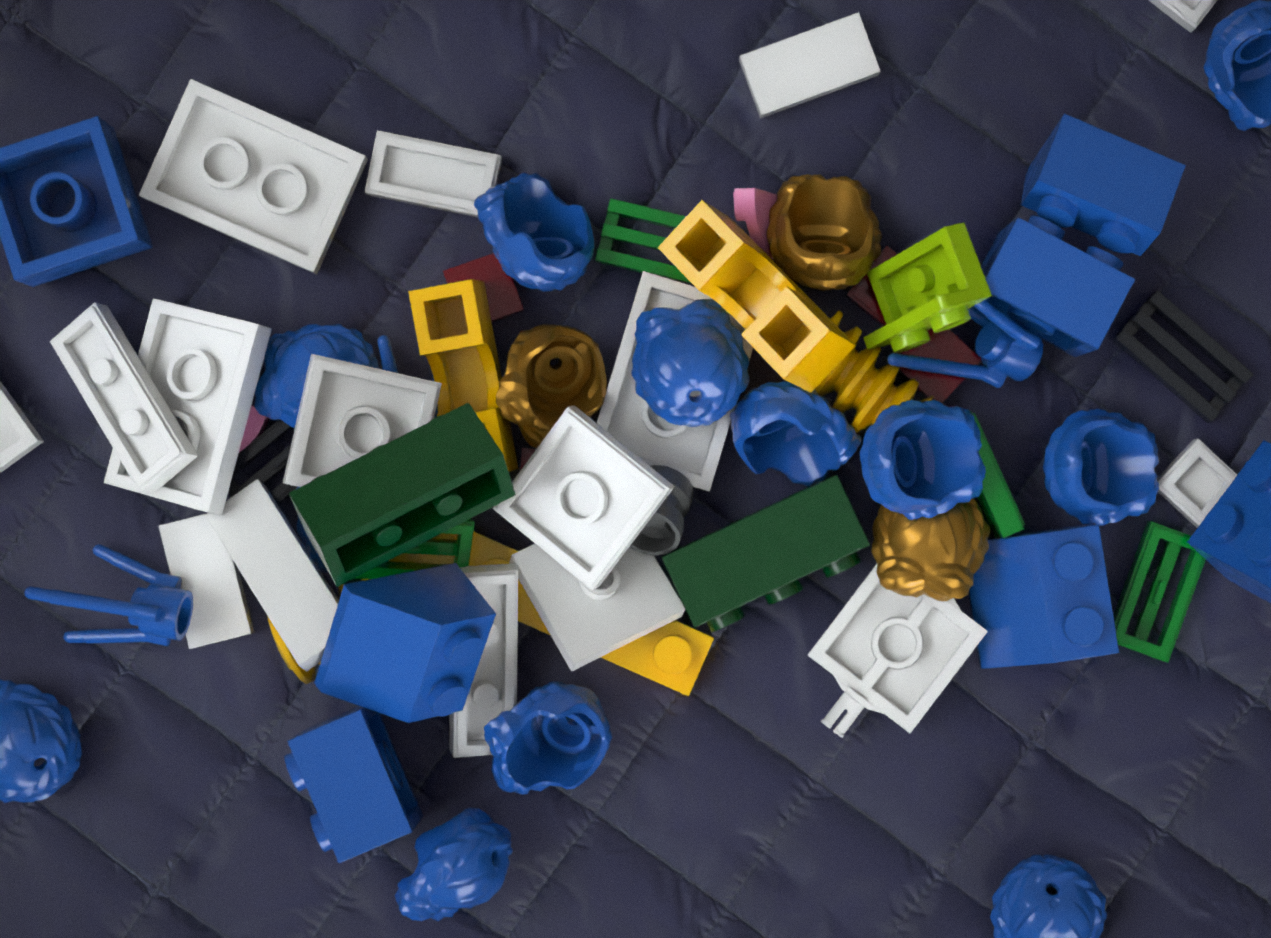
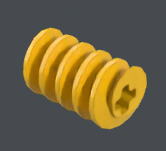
(863, 385)

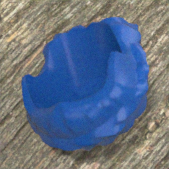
(1241, 65)
(536, 233)
(688, 353)
(288, 359)
(791, 432)
(922, 458)
(1101, 467)
(35, 728)
(548, 739)
(456, 867)
(1028, 911)

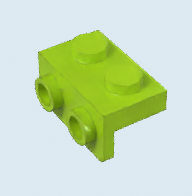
(927, 289)

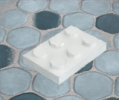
(253, 176)
(208, 378)
(634, 424)

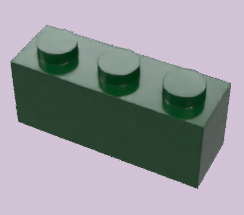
(403, 493)
(766, 554)

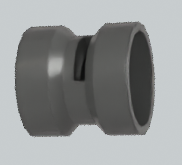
(666, 526)

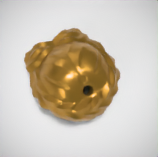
(824, 231)
(538, 392)
(930, 553)

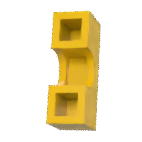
(749, 285)
(461, 349)

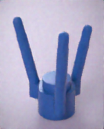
(1001, 344)
(159, 610)

